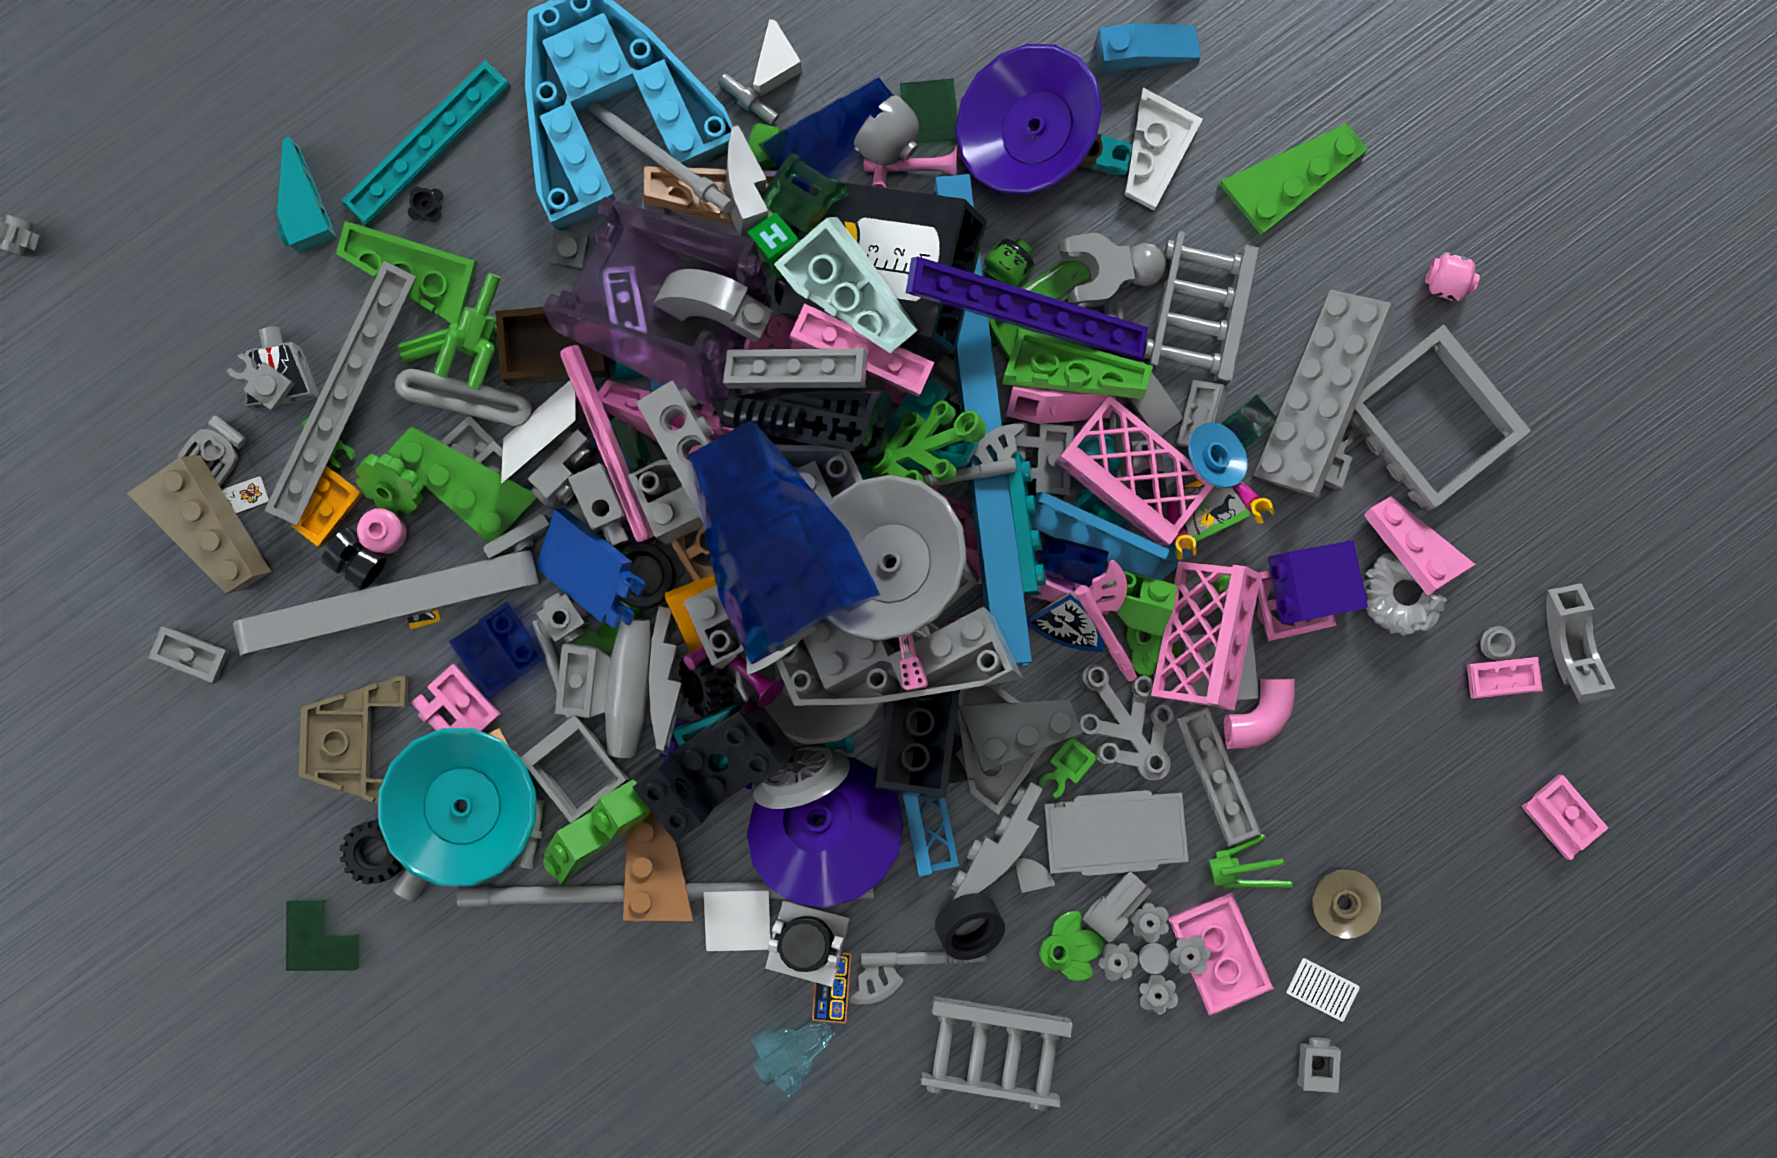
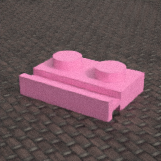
(1564, 817)

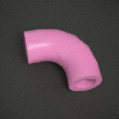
(1266, 720)

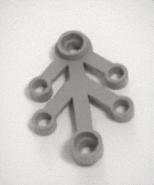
(1128, 726)

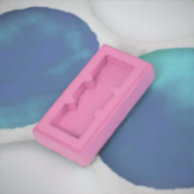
(1504, 677)

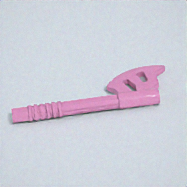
(1095, 608)

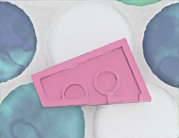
(1417, 546)

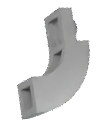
(715, 297)
(1574, 644)

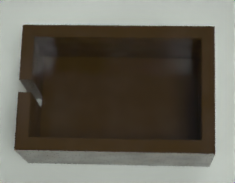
(532, 349)

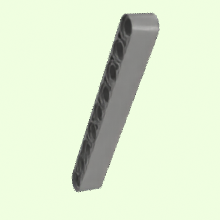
(385, 603)

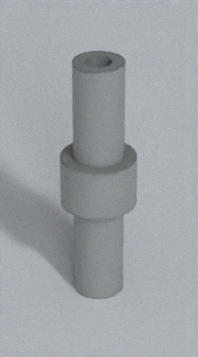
(748, 99)

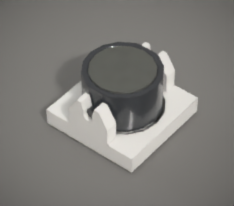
(806, 943)

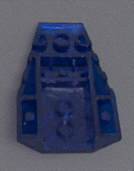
(773, 542)

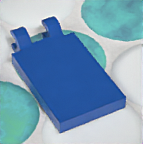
(588, 569)

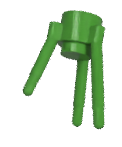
(1226, 869)

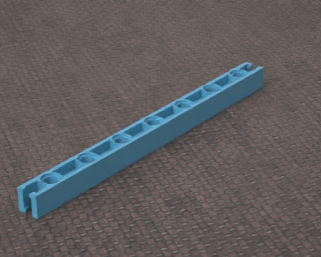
(989, 495)

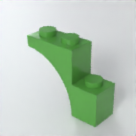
(591, 833)

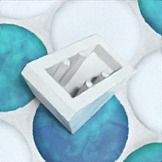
(776, 62)

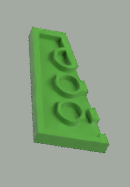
(1287, 180)
(1066, 366)

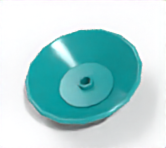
(422, 815)

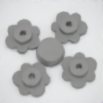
(1154, 958)

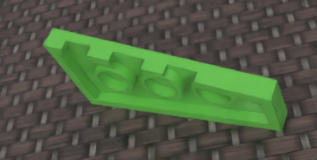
(441, 277)
(463, 483)

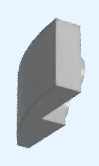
(1156, 408)

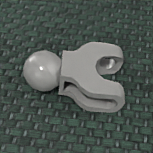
(1110, 267)

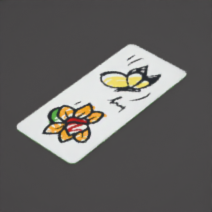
(246, 494)

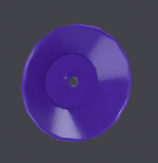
(1006, 103)
(834, 860)

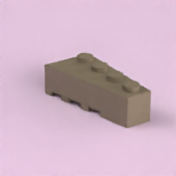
(202, 522)

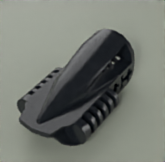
(814, 417)

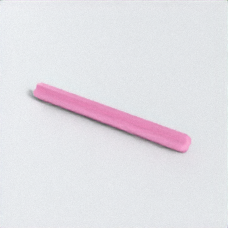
(606, 441)

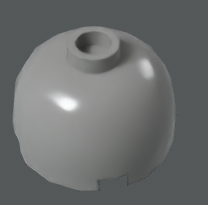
(889, 134)

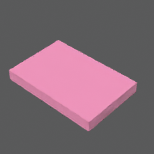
(1234, 967)

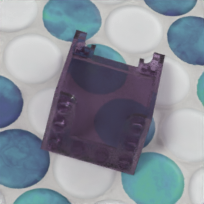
(617, 289)

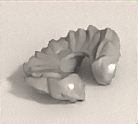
(1387, 611)

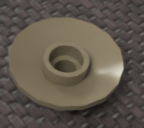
(1362, 910)

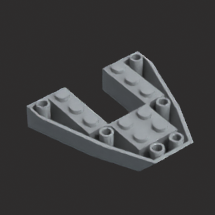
(674, 515)
(856, 670)

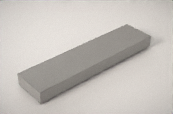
(1218, 776)

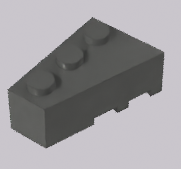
(1016, 729)

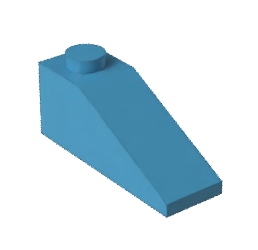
(1145, 46)

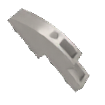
(992, 857)

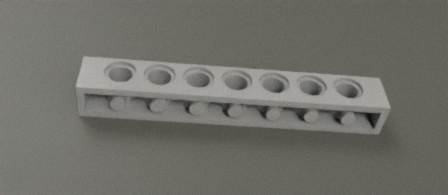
(659, 411)

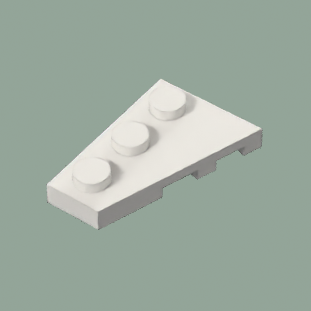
(1158, 146)

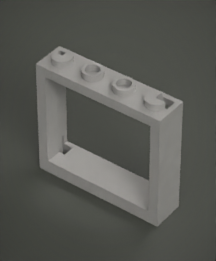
(1476, 385)

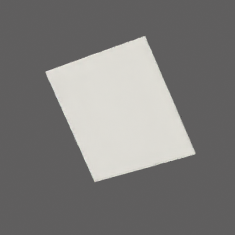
(737, 920)

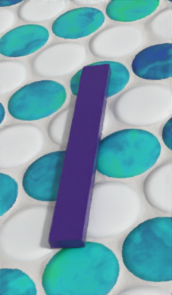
(1025, 309)

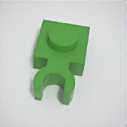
(1071, 762)

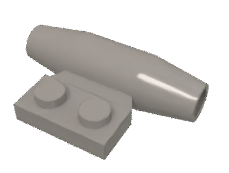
(613, 684)

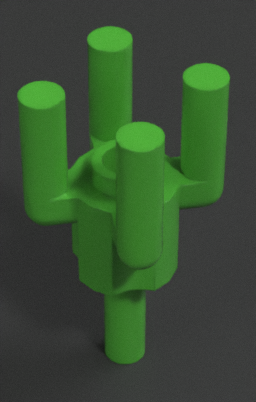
(472, 336)

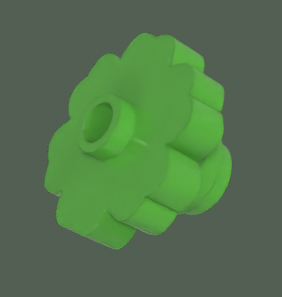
(389, 483)

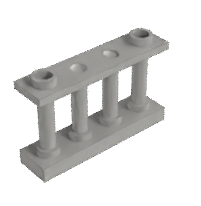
(1234, 298)
(798, 369)
(983, 1019)

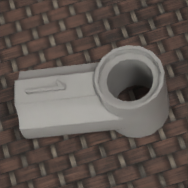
(1111, 913)

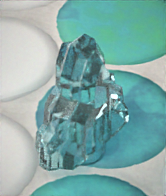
(789, 1054)

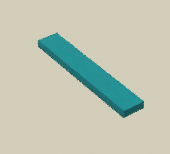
(426, 143)

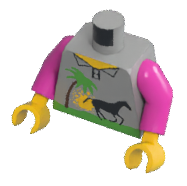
(1217, 511)

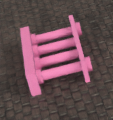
(899, 370)

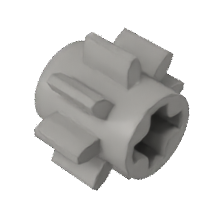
(17, 235)

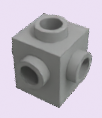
(571, 628)

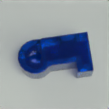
(1072, 561)

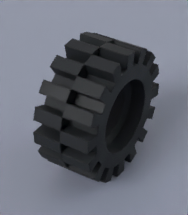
(707, 687)
(353, 855)

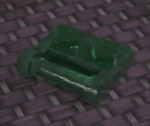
(794, 203)

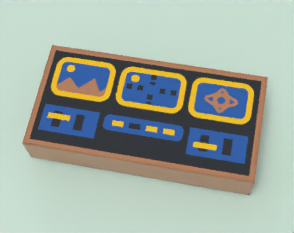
(829, 1002)

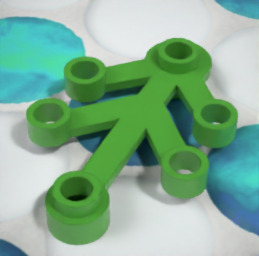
(967, 427)

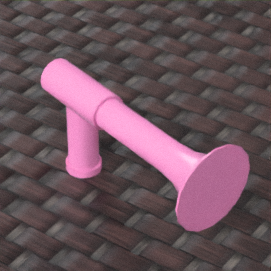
(945, 164)

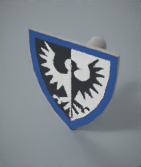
(1067, 624)

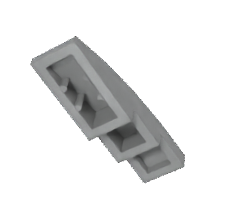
(664, 692)

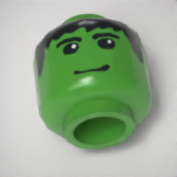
(1009, 262)

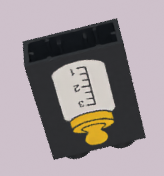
(891, 231)

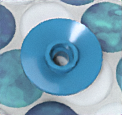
(1217, 455)

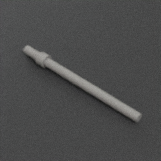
(702, 187)

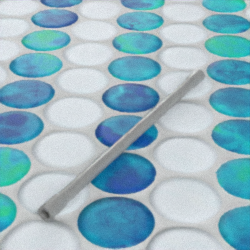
(486, 895)

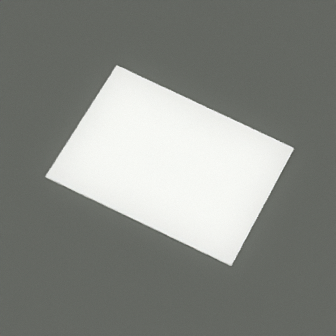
(539, 430)

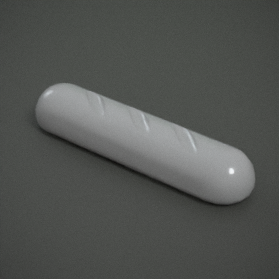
(458, 397)

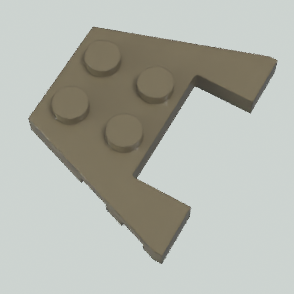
(338, 737)

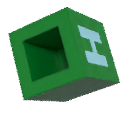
(773, 240)

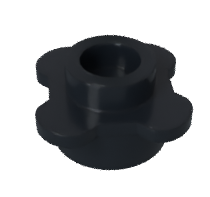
(420, 195)

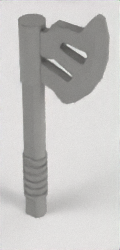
(988, 468)
(888, 960)

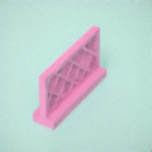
(1117, 495)
(1230, 644)

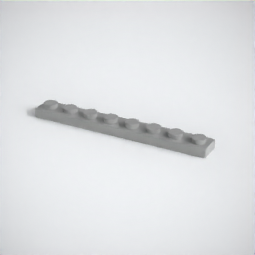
(340, 393)

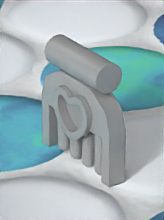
(216, 446)

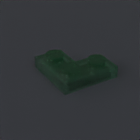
(310, 947)

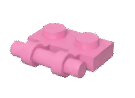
(460, 698)

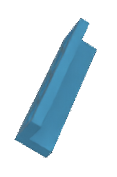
(1071, 523)
(918, 836)

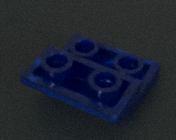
(497, 650)

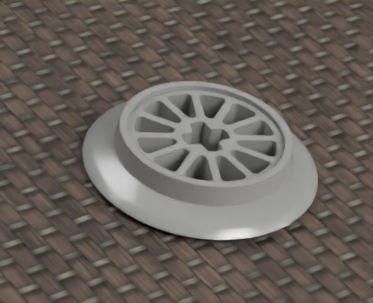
(804, 778)

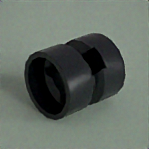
(364, 565)

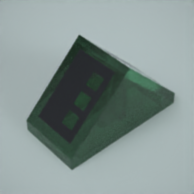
(1250, 420)

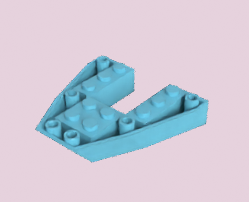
(589, 55)

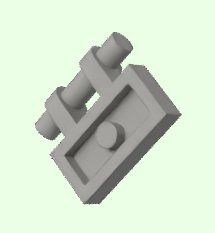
(1048, 445)

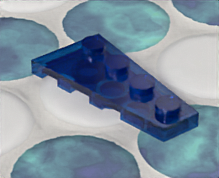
(829, 132)

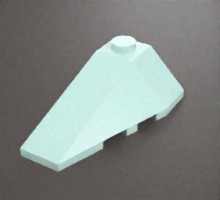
(842, 280)

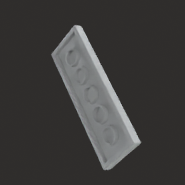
(1324, 392)

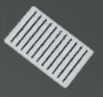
(1323, 989)

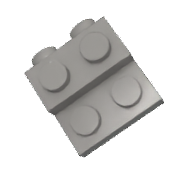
(551, 478)

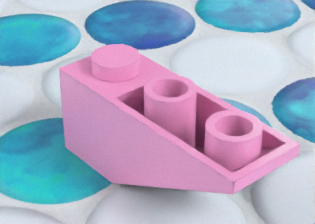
(1053, 406)

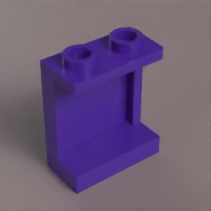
(1317, 582)

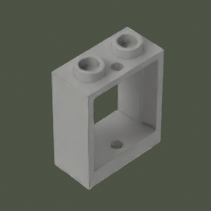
(554, 741)

